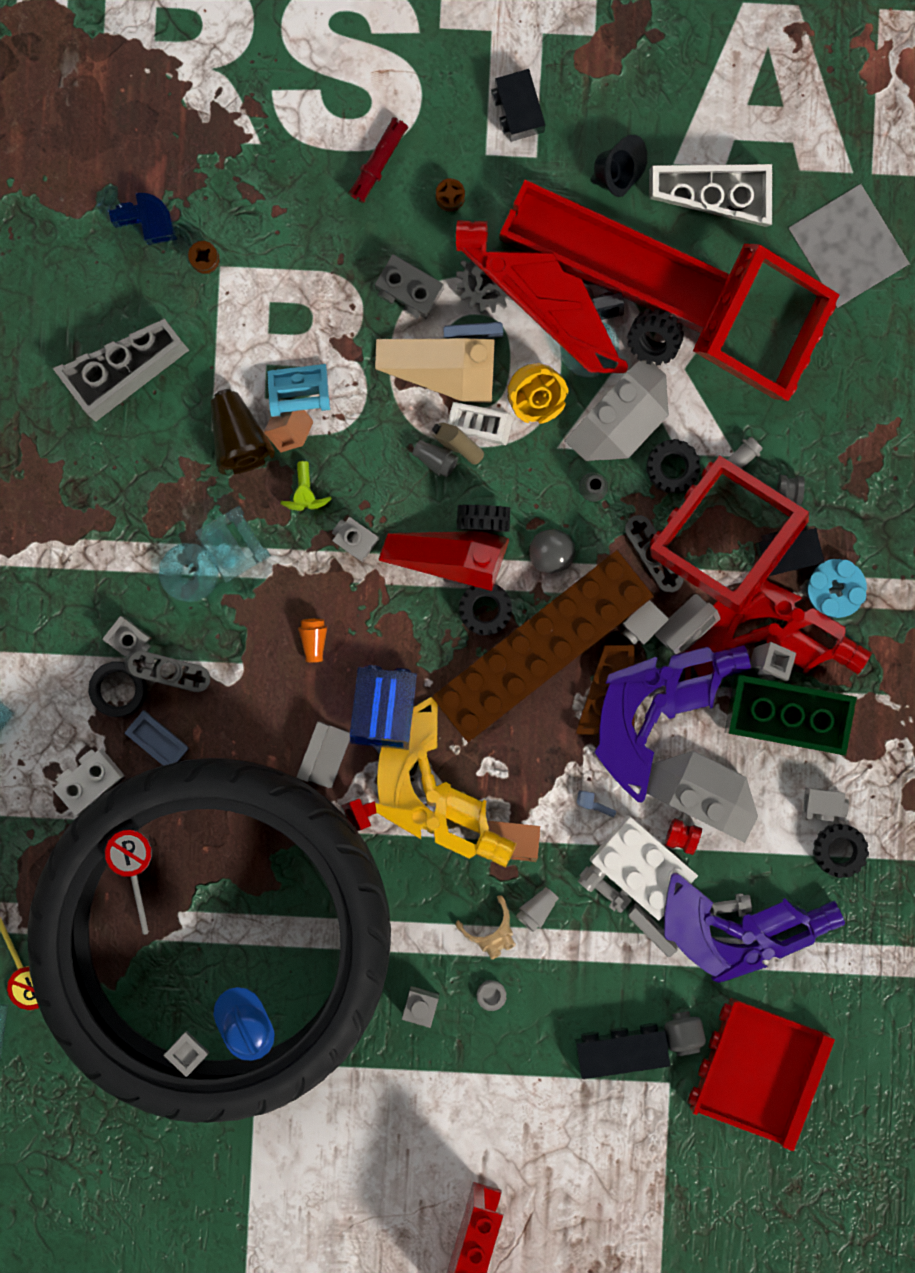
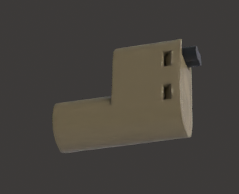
(454, 439)

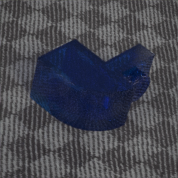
(151, 213)

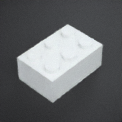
(640, 865)

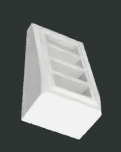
(493, 415)

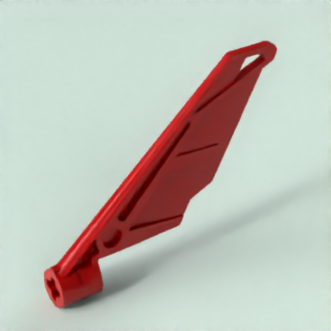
(546, 294)

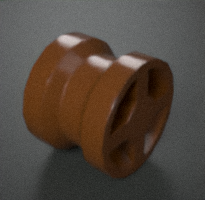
(450, 188)
(207, 262)

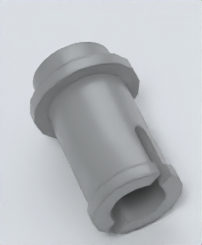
(745, 453)

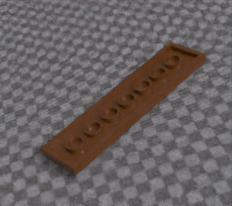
(543, 646)

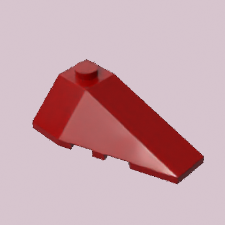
(456, 556)

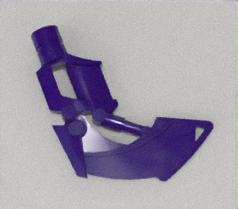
(620, 747)
(688, 922)

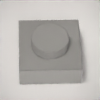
(186, 1053)

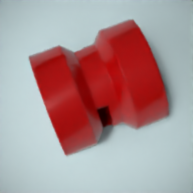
(683, 836)

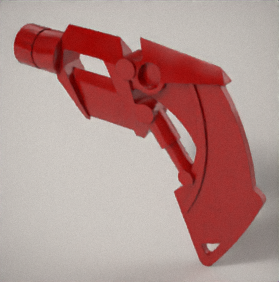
(779, 603)

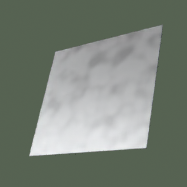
(849, 245)

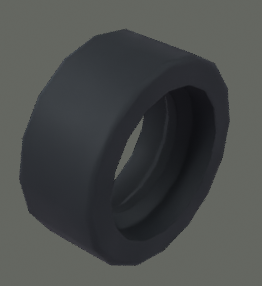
(96, 696)

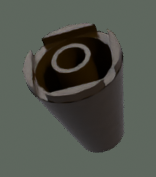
(237, 435)

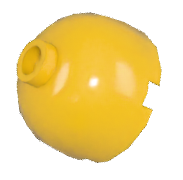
(537, 393)

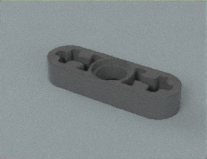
(634, 539)
(185, 683)

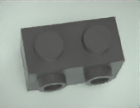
(408, 287)

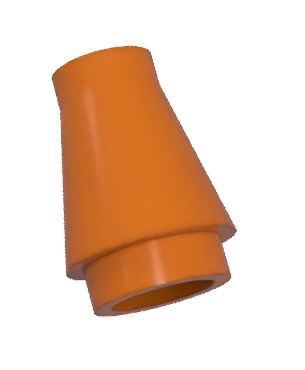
(313, 638)

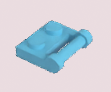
(295, 383)

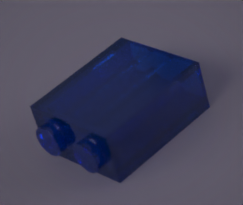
(383, 707)

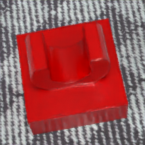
(359, 813)

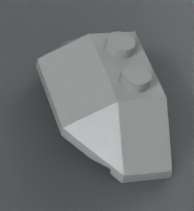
(623, 416)
(705, 792)

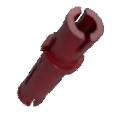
(372, 169)

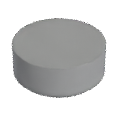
(491, 995)

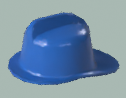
(243, 1024)

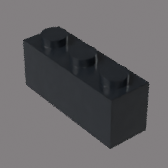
(622, 1051)

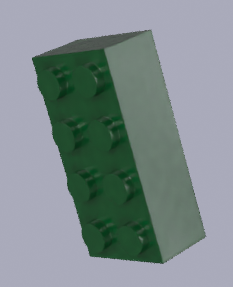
(790, 714)

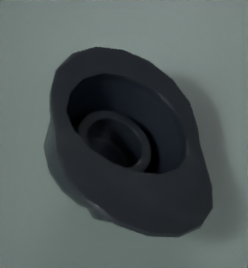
(621, 166)

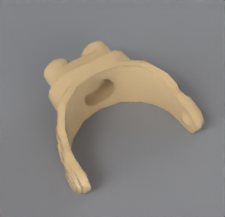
(499, 939)

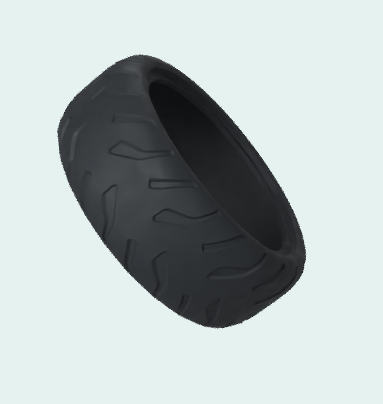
(119, 1056)

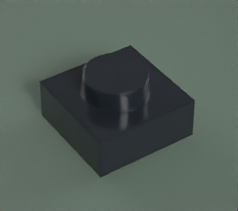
(609, 305)

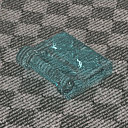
(224, 549)

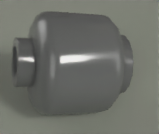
(684, 1034)

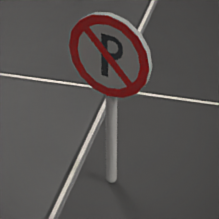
(129, 855)

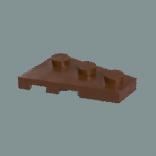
(611, 660)

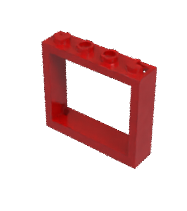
(730, 303)
(765, 565)

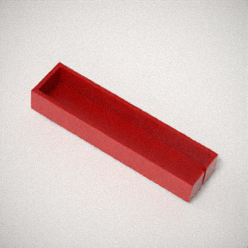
(613, 256)

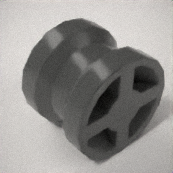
(791, 488)

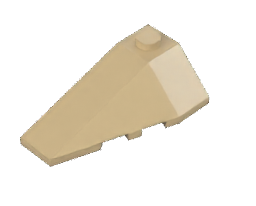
(447, 366)

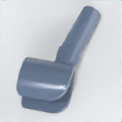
(586, 800)

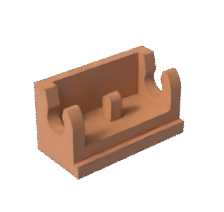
(524, 835)

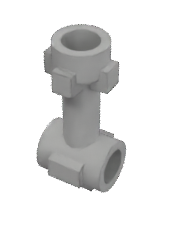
(592, 879)
(741, 904)

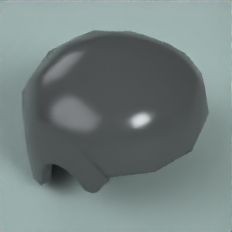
(552, 551)

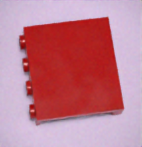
(761, 1073)
(477, 1231)

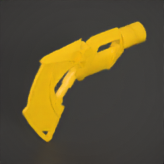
(403, 807)

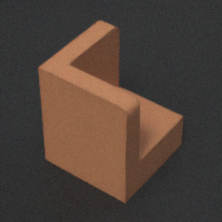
(289, 429)

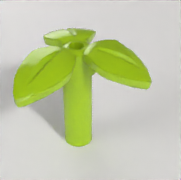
(303, 495)

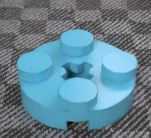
(843, 572)

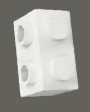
(88, 781)

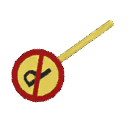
(20, 984)

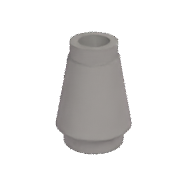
(537, 909)

